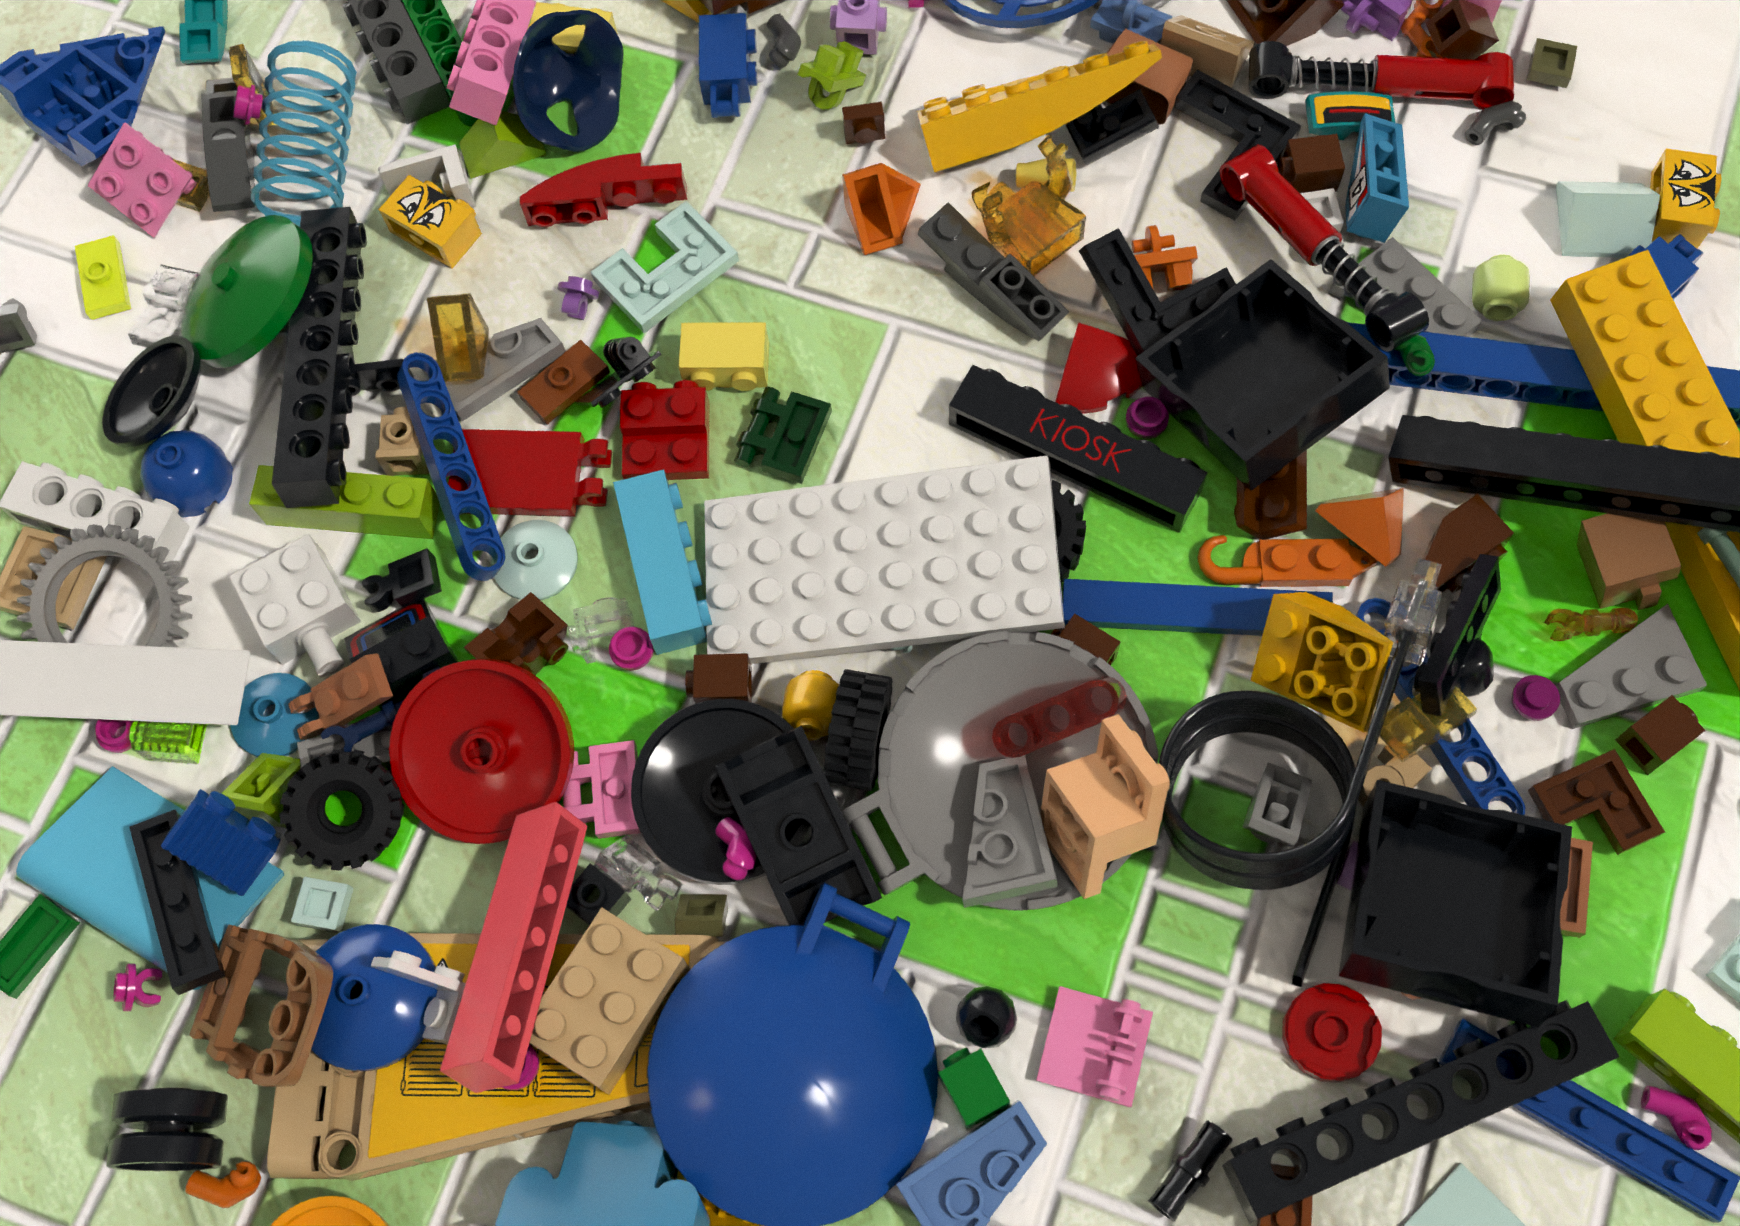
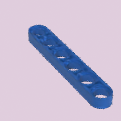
(455, 464)
(1452, 755)

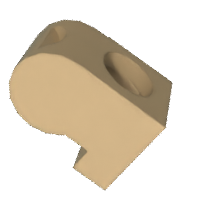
(1394, 771)

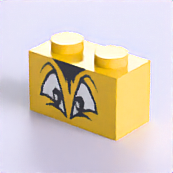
(1687, 195)
(431, 220)

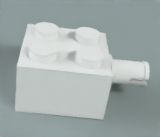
(297, 604)

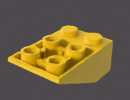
(1322, 658)

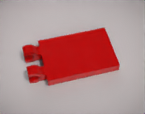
(536, 471)

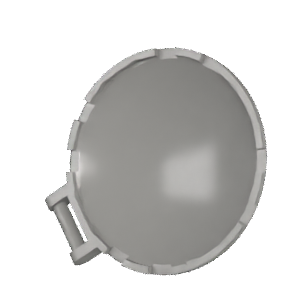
(946, 730)

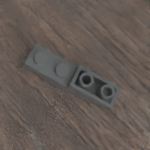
(226, 148)
(991, 278)

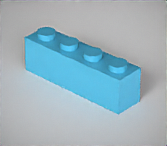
(661, 563)

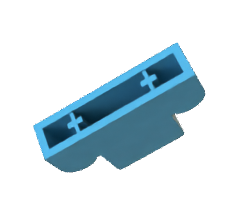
(606, 1179)

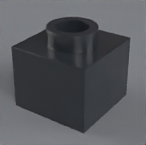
(611, 895)

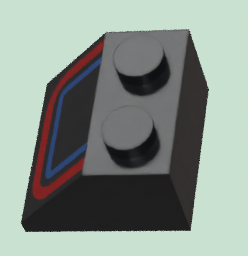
(407, 645)

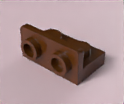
(1276, 504)

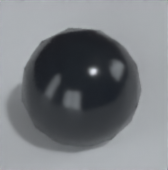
(986, 1017)

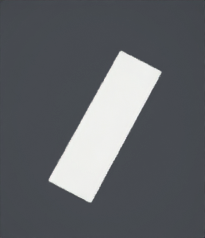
(122, 682)

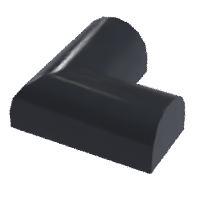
(1111, 127)

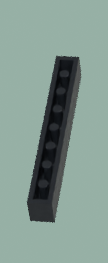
(1569, 471)

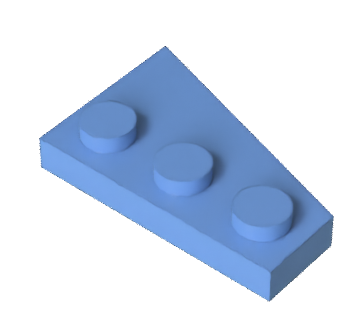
(975, 1172)

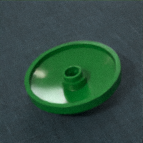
(248, 291)

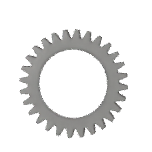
(98, 544)

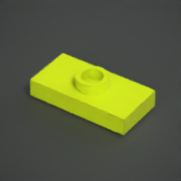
(102, 277)

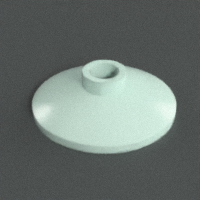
(545, 573)

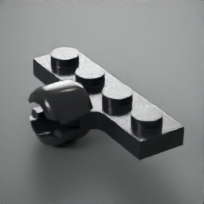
(1458, 650)

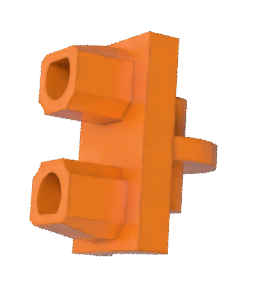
(1175, 262)

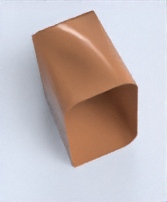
(1161, 81)

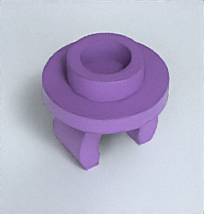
(576, 298)

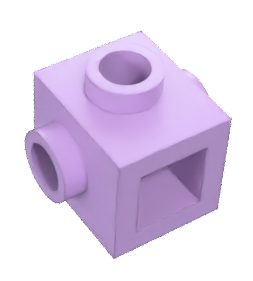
(859, 23)

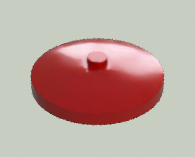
(480, 749)

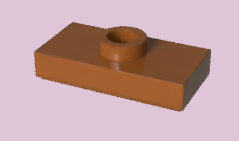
(563, 382)

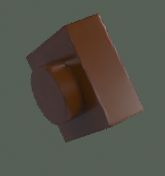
(863, 123)

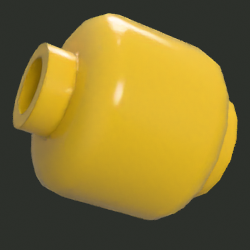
(810, 703)

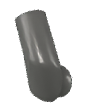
(786, 43)
(1507, 113)

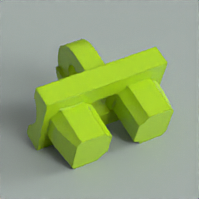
(834, 71)

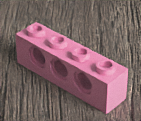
(488, 57)

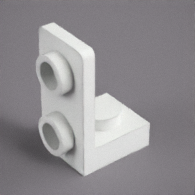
(436, 166)
(443, 1008)

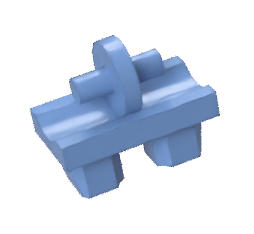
(1117, 15)

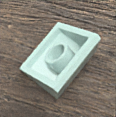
(1605, 217)

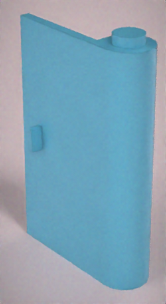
(95, 873)

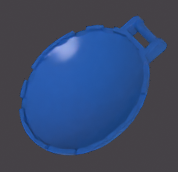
(795, 1070)

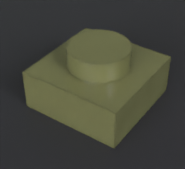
(1551, 62)
(701, 914)

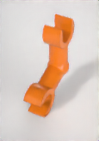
(1412, 27)

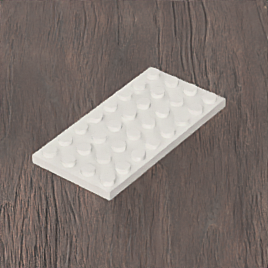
(883, 562)

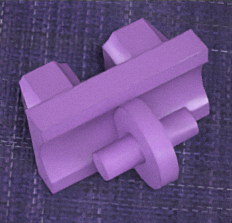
(1377, 15)

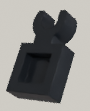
(407, 582)

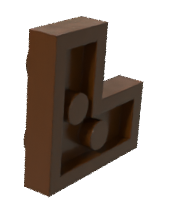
(1608, 793)

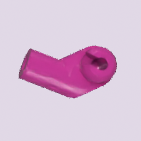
(739, 852)

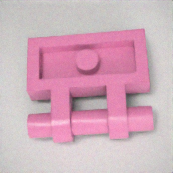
(611, 780)

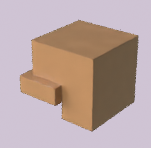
(1627, 559)

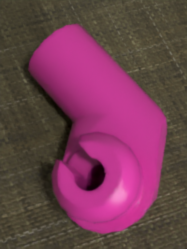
(1682, 1113)

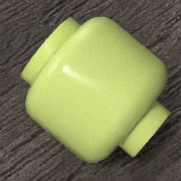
(1501, 287)

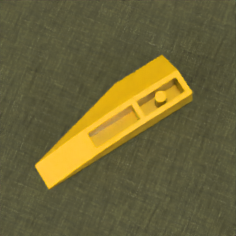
(1026, 108)

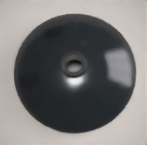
(152, 392)

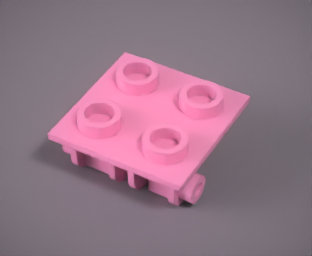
(140, 180)
(1095, 1046)

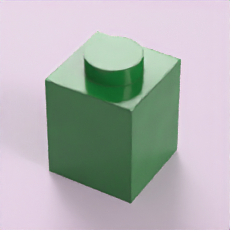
(972, 1087)

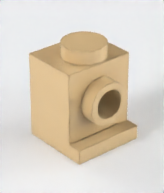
(398, 445)

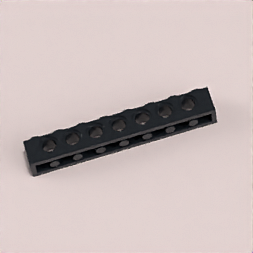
(320, 364)
(1580, 1046)

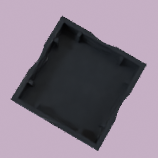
(1263, 374)
(1457, 904)

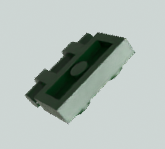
(795, 436)

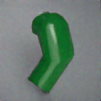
(1417, 355)

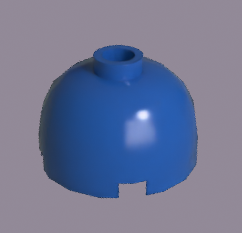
(186, 471)

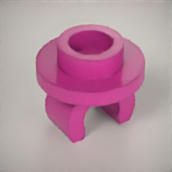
(129, 987)

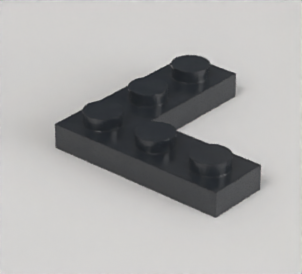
(1239, 119)
(1133, 298)

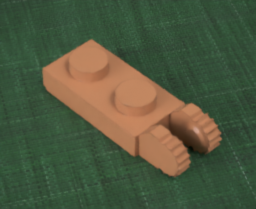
(344, 695)

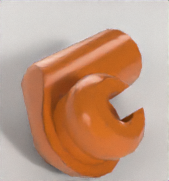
(227, 1190)

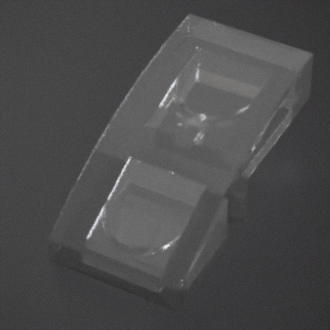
(165, 304)

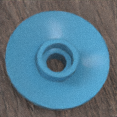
(276, 732)

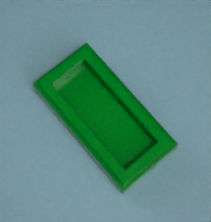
(32, 943)

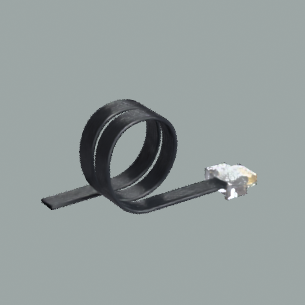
(1410, 628)

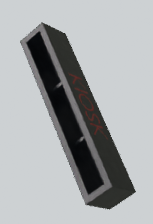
(1077, 447)

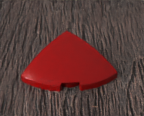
(1098, 370)

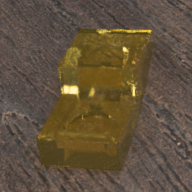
(1411, 731)

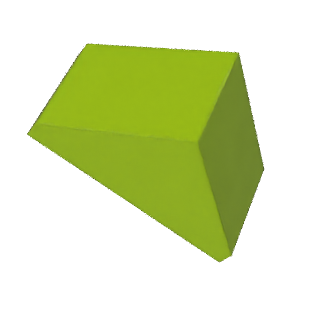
(498, 146)
(261, 787)

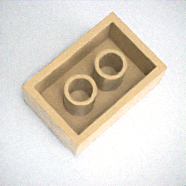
(606, 1000)

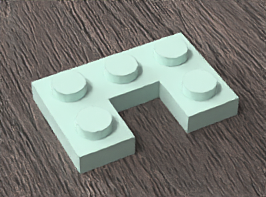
(698, 261)

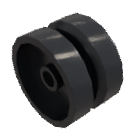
(167, 1127)

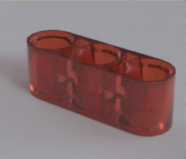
(1038, 723)

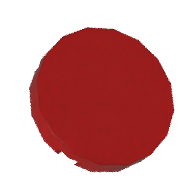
(1331, 1033)

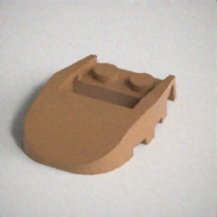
(291, 1022)

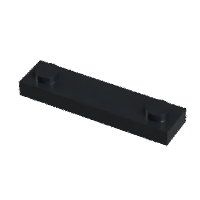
(177, 908)

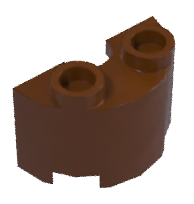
(526, 637)

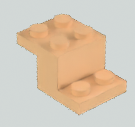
(1103, 805)

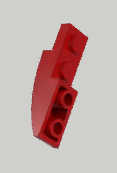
(588, 190)

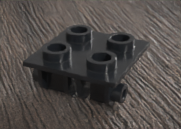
(629, 362)

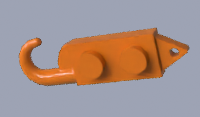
(1289, 563)

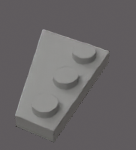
(1404, 273)
(510, 360)
(1632, 673)
(1008, 836)

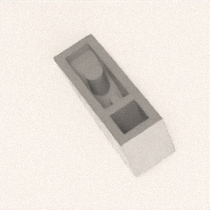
(1278, 806)

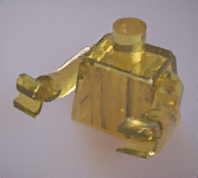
(1036, 220)

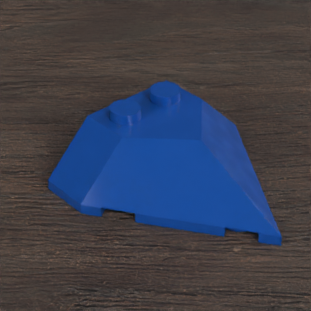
(82, 91)

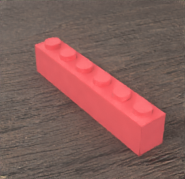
(515, 950)

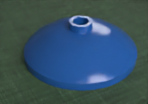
(388, 1014)

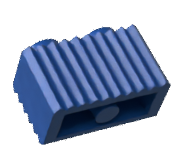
(222, 841)

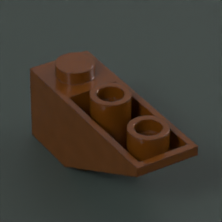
(1461, 539)

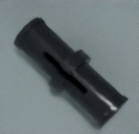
(1190, 1170)

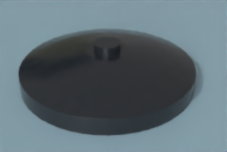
(679, 790)

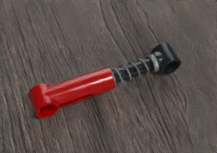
(1481, 80)
(1255, 177)

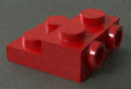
(665, 430)

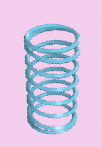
(297, 176)

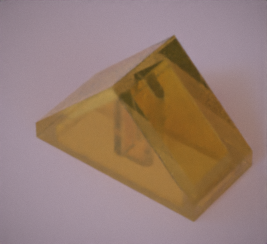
(458, 336)

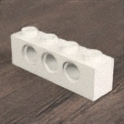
(36, 489)

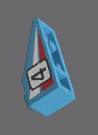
(1377, 180)

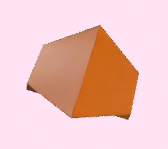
(879, 205)
(1369, 521)

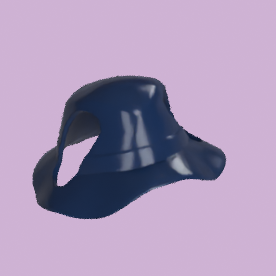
(585, 79)

